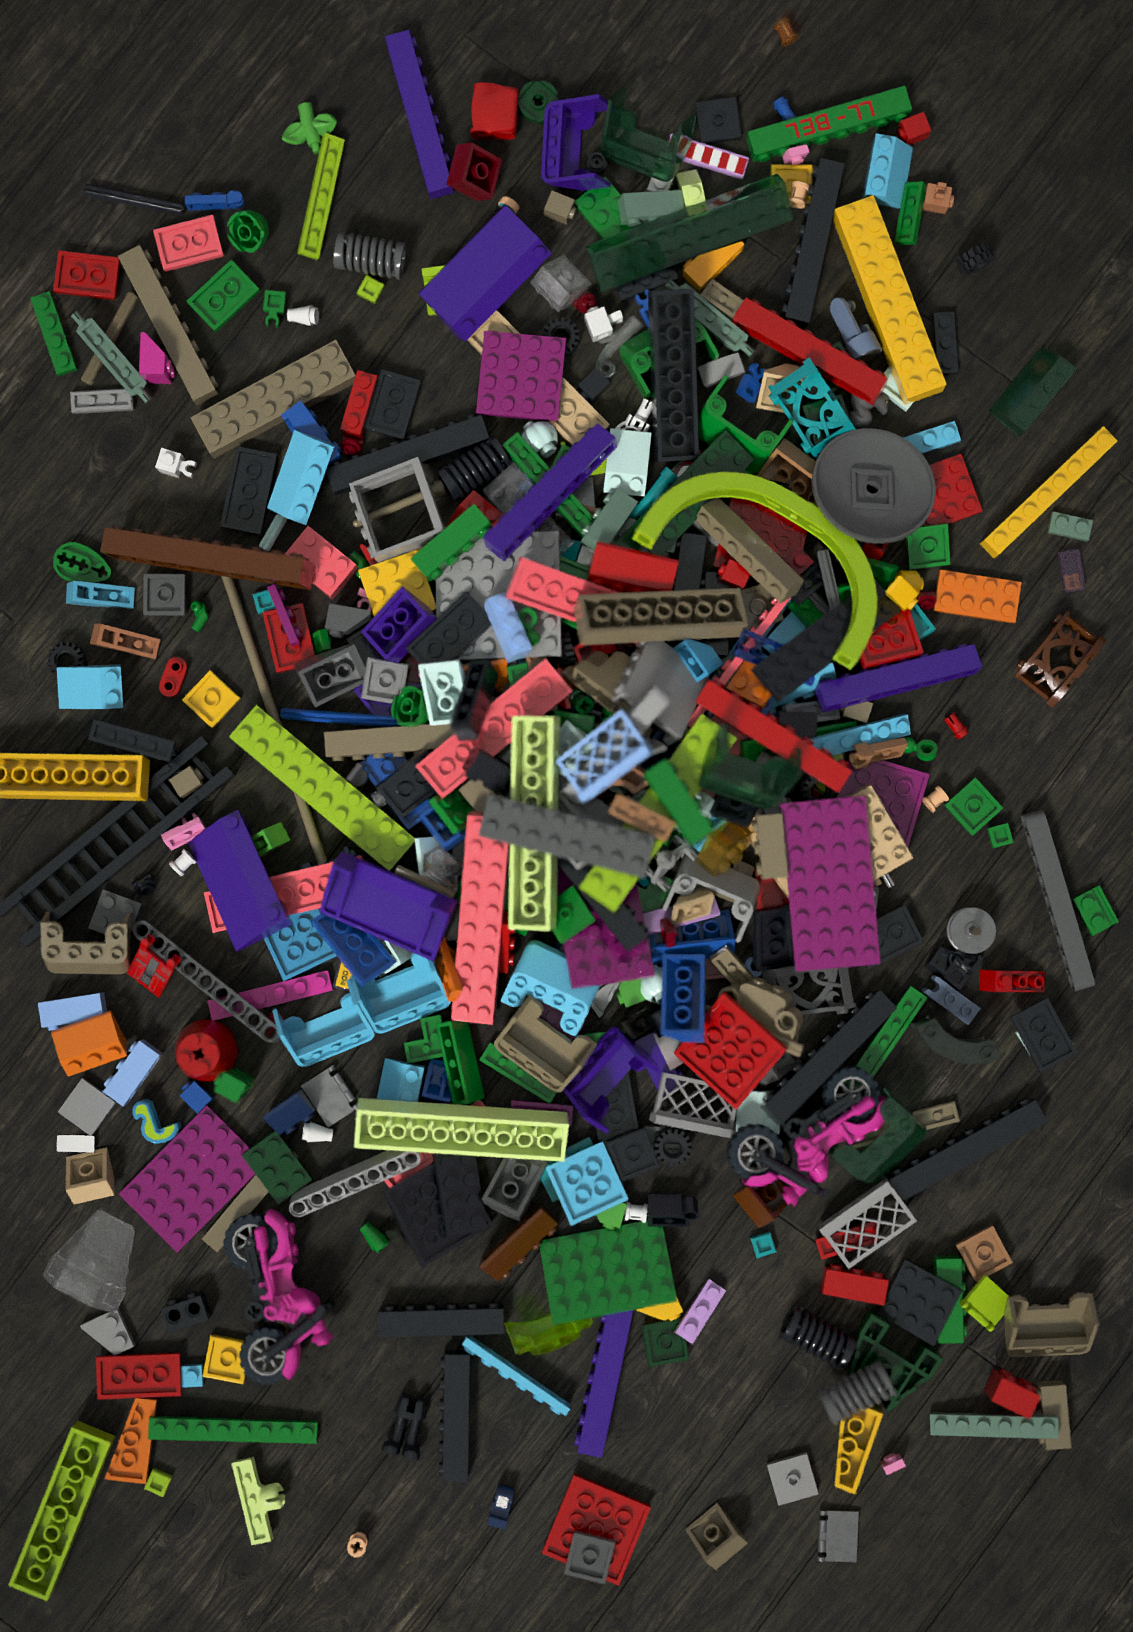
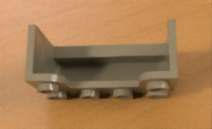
(86, 957)
(541, 1048)
(1050, 1328)

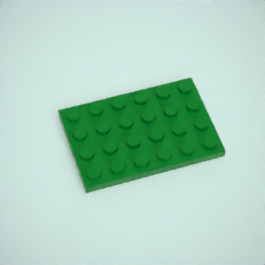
(607, 1272)

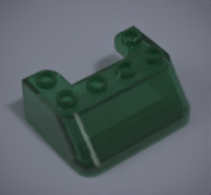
(888, 1148)

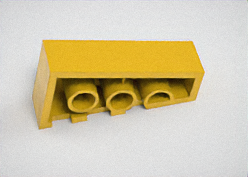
(854, 1446)

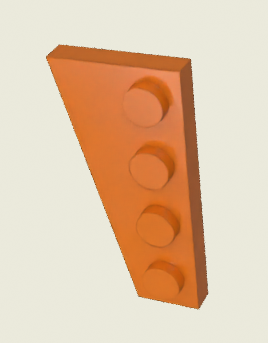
(134, 1448)

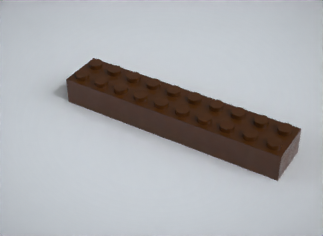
(208, 558)

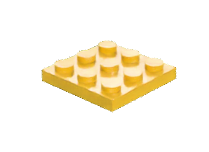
(387, 577)

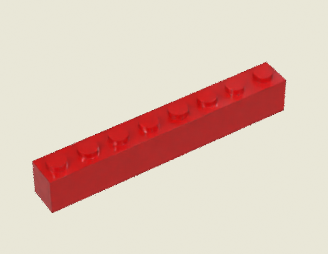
(801, 344)
(772, 735)

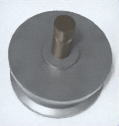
(971, 930)

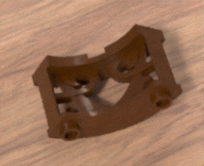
(1088, 647)

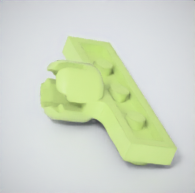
(256, 1500)

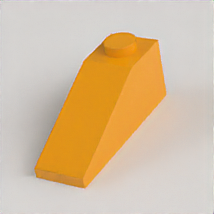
(709, 265)

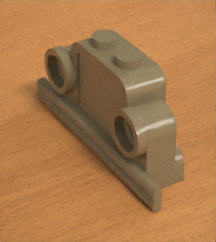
(598, 678)
(771, 1008)

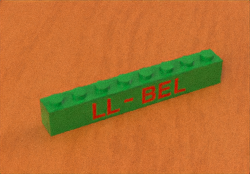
(829, 124)

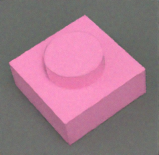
(795, 155)
(892, 1463)

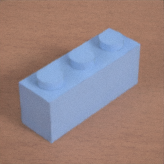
(507, 627)
(71, 1010)
(132, 1072)

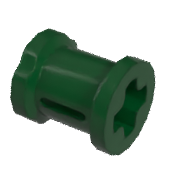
(581, 702)

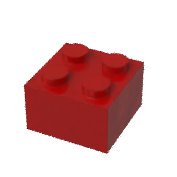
(1011, 1392)

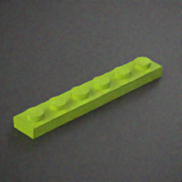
(321, 196)

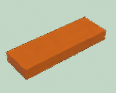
(448, 972)

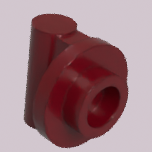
(584, 302)
(351, 445)
(926, 599)

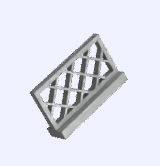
(687, 1121)
(853, 1211)

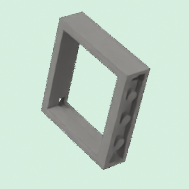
(382, 478)

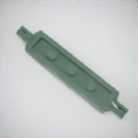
(717, 323)
(111, 357)

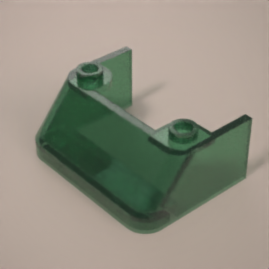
(640, 150)
(746, 779)

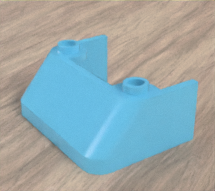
(326, 1034)

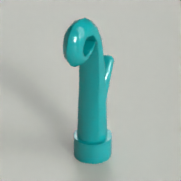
(667, 477)

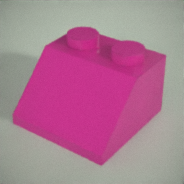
(154, 363)

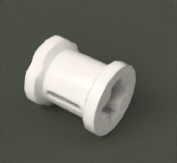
(183, 862)
(636, 1212)

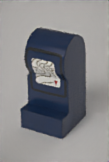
(500, 1507)

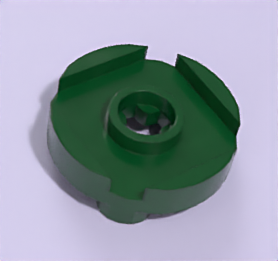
(527, 104)

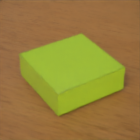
(370, 289)
(158, 1482)

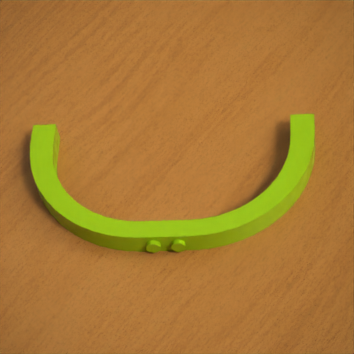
(799, 512)

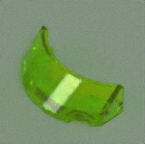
(542, 1336)

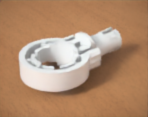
(640, 417)

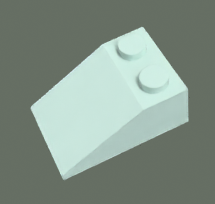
(628, 462)
(441, 689)

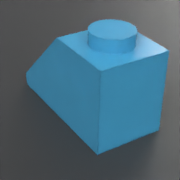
(698, 658)

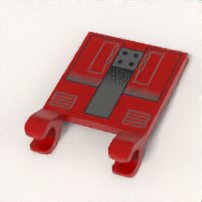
(150, 969)

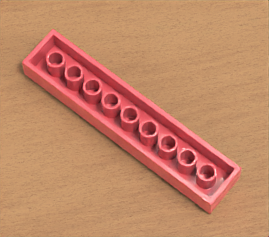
(480, 924)

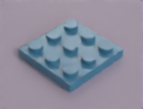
(298, 946)

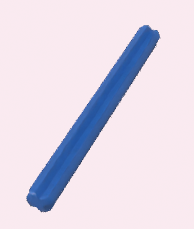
(338, 717)

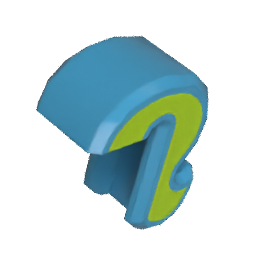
(151, 1126)

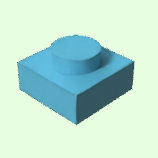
(192, 1375)

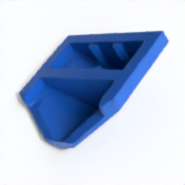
(436, 1083)

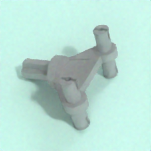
(667, 860)

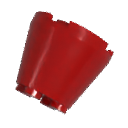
(217, 1045)

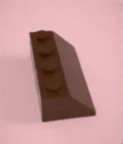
(519, 1242)

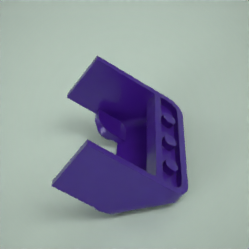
(562, 142)
(602, 1072)

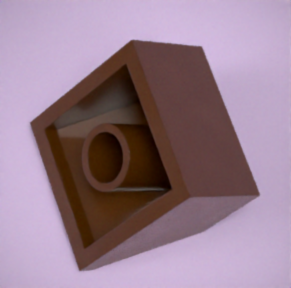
(762, 1202)

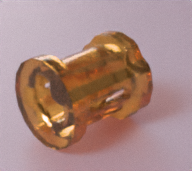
(785, 31)

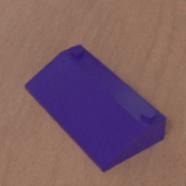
(484, 273)
(238, 881)
(387, 905)

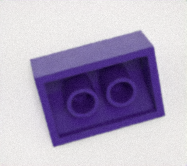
(398, 625)

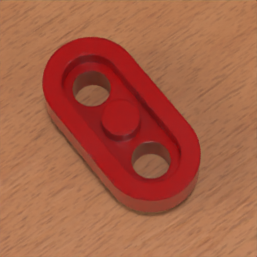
(175, 677)

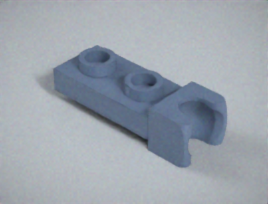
(952, 1000)

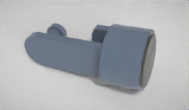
(859, 340)

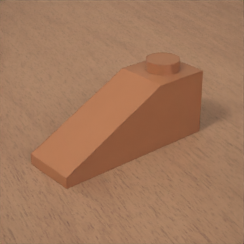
(124, 641)

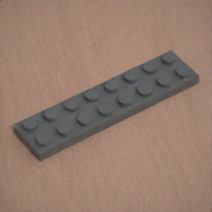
(566, 835)

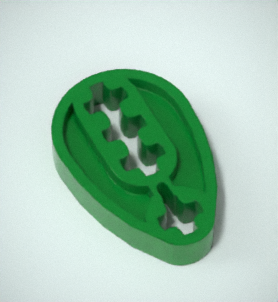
(82, 554)

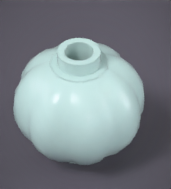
(541, 437)
(652, 987)

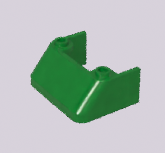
(637, 361)
(712, 425)

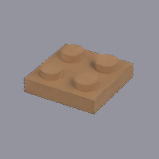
(983, 1253)

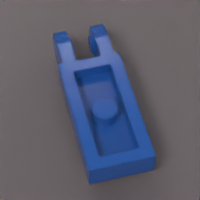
(215, 201)

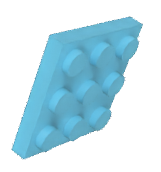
(586, 1183)

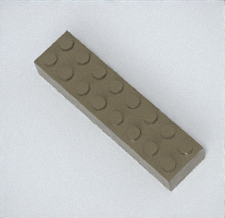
(262, 403)
(660, 616)

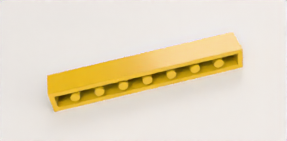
(1048, 492)

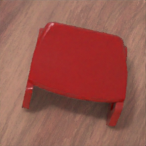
(494, 112)

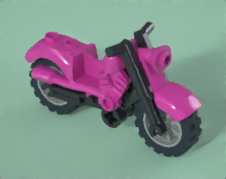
(810, 1136)
(270, 1264)

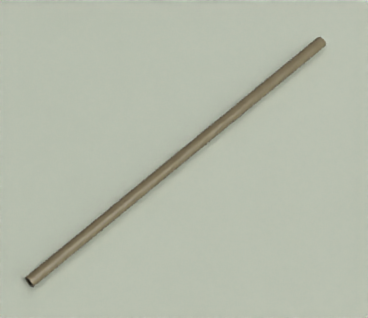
(270, 707)

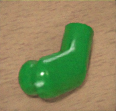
(359, 561)
(201, 615)

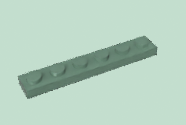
(994, 1425)

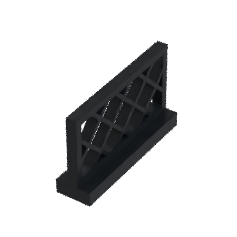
(133, 741)

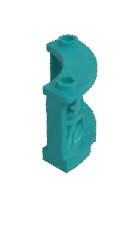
(813, 378)

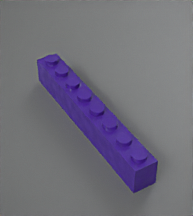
(419, 113)
(550, 492)
(897, 678)
(603, 1383)

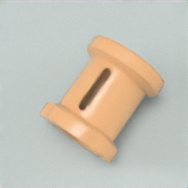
(798, 194)
(935, 799)
(357, 1551)

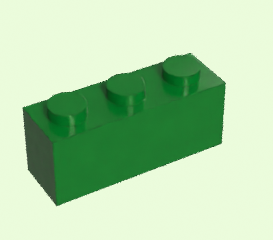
(234, 1084)

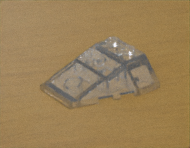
(94, 1262)

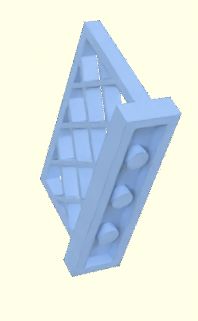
(610, 773)

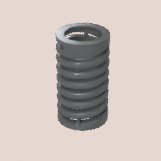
(373, 266)
(858, 1394)

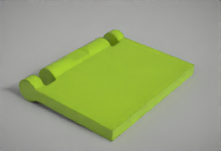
(986, 1303)

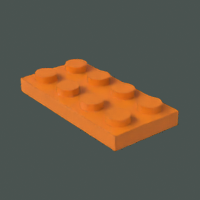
(977, 596)

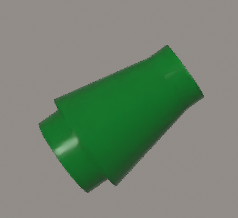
(374, 1237)

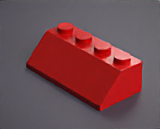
(630, 569)

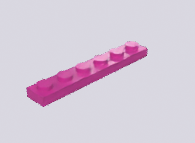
(277, 993)

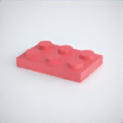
(188, 243)

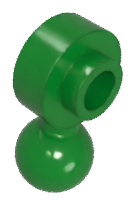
(532, 635)
(921, 747)

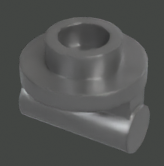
(357, 776)

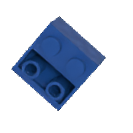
(440, 830)

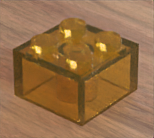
(724, 848)

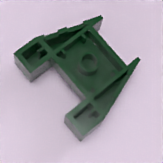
(902, 1372)

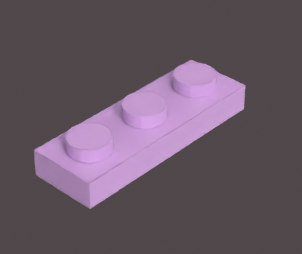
(700, 1311)

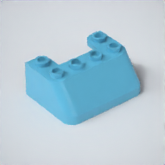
(545, 976)
(402, 995)

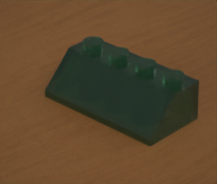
(1032, 391)

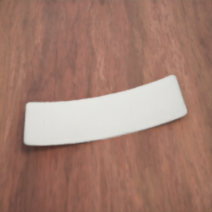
(75, 1143)

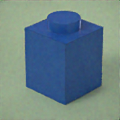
(196, 1095)

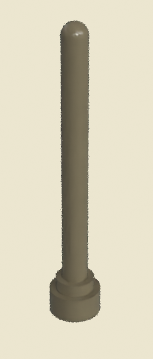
(437, 490)

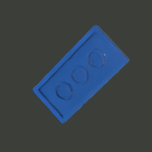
(380, 769)
(356, 949)

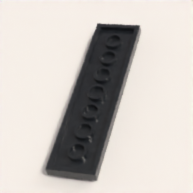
(814, 647)

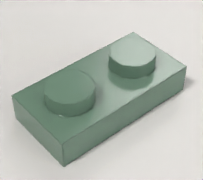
(1069, 526)

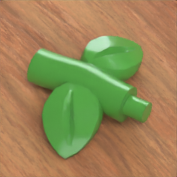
(309, 127)

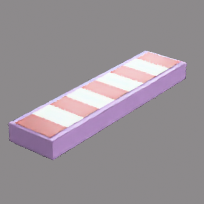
(716, 159)

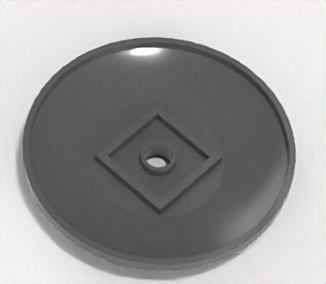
(877, 460)

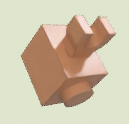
(938, 198)

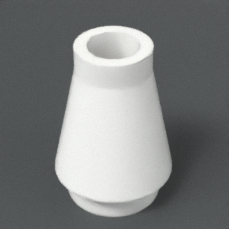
(305, 315)
(316, 1133)

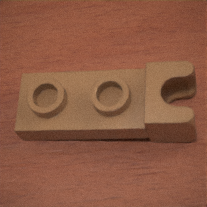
(876, 752)

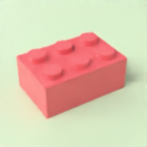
(331, 566)

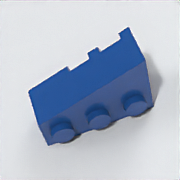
(304, 421)

